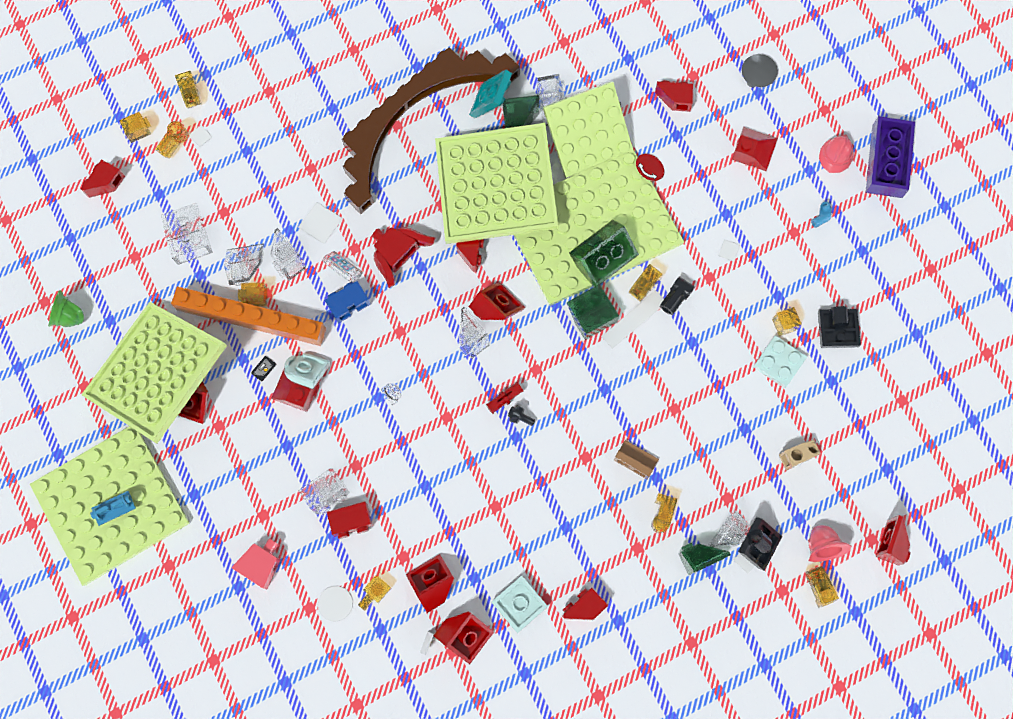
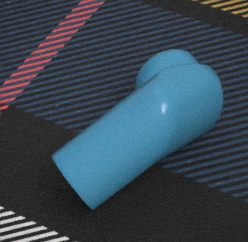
(824, 215)

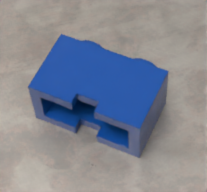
(346, 301)

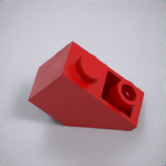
(675, 95)
(102, 180)
(470, 252)
(587, 606)

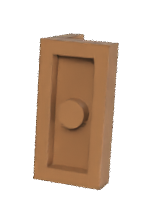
(636, 459)

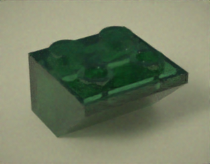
(592, 312)

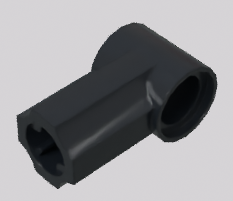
(679, 292)

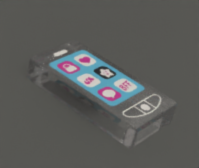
(342, 266)

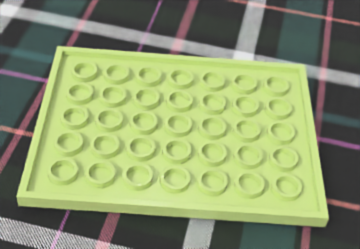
(586, 205)

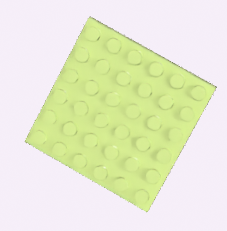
(496, 183)
(154, 371)
(94, 477)

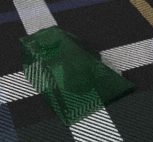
(520, 111)
(700, 556)

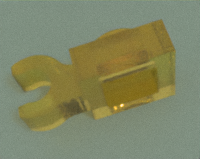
(375, 590)

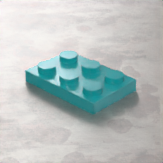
(491, 94)

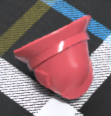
(836, 154)
(826, 544)

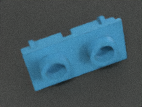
(112, 508)

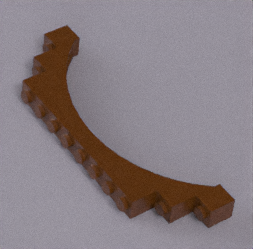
(437, 75)

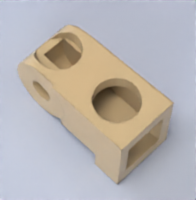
(799, 454)

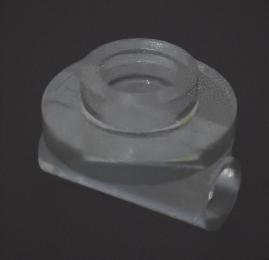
(392, 393)

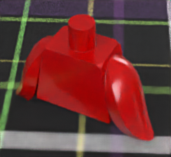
(395, 248)

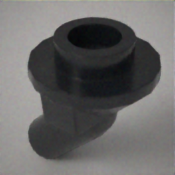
(516, 415)

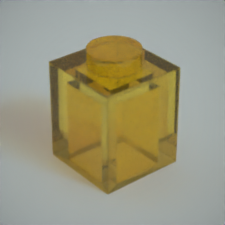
(135, 126)
(253, 294)
(786, 321)

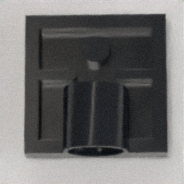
(839, 327)
(760, 543)

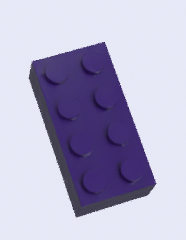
(890, 157)

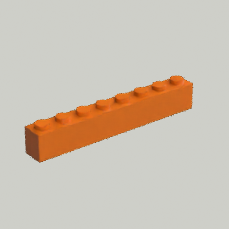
(248, 316)

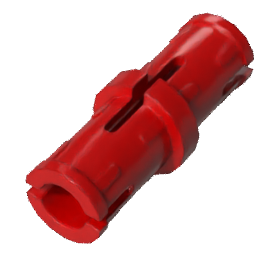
(504, 397)

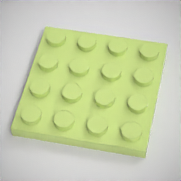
(588, 128)

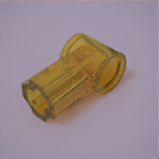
(171, 140)

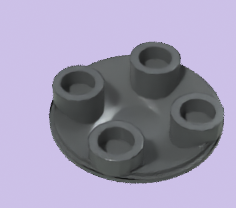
(759, 70)

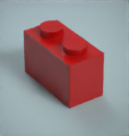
(350, 520)

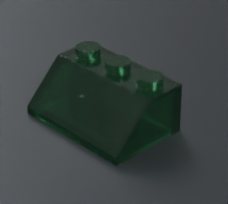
(604, 253)

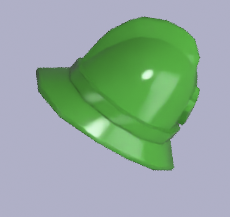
(65, 312)

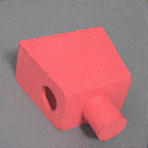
(259, 564)

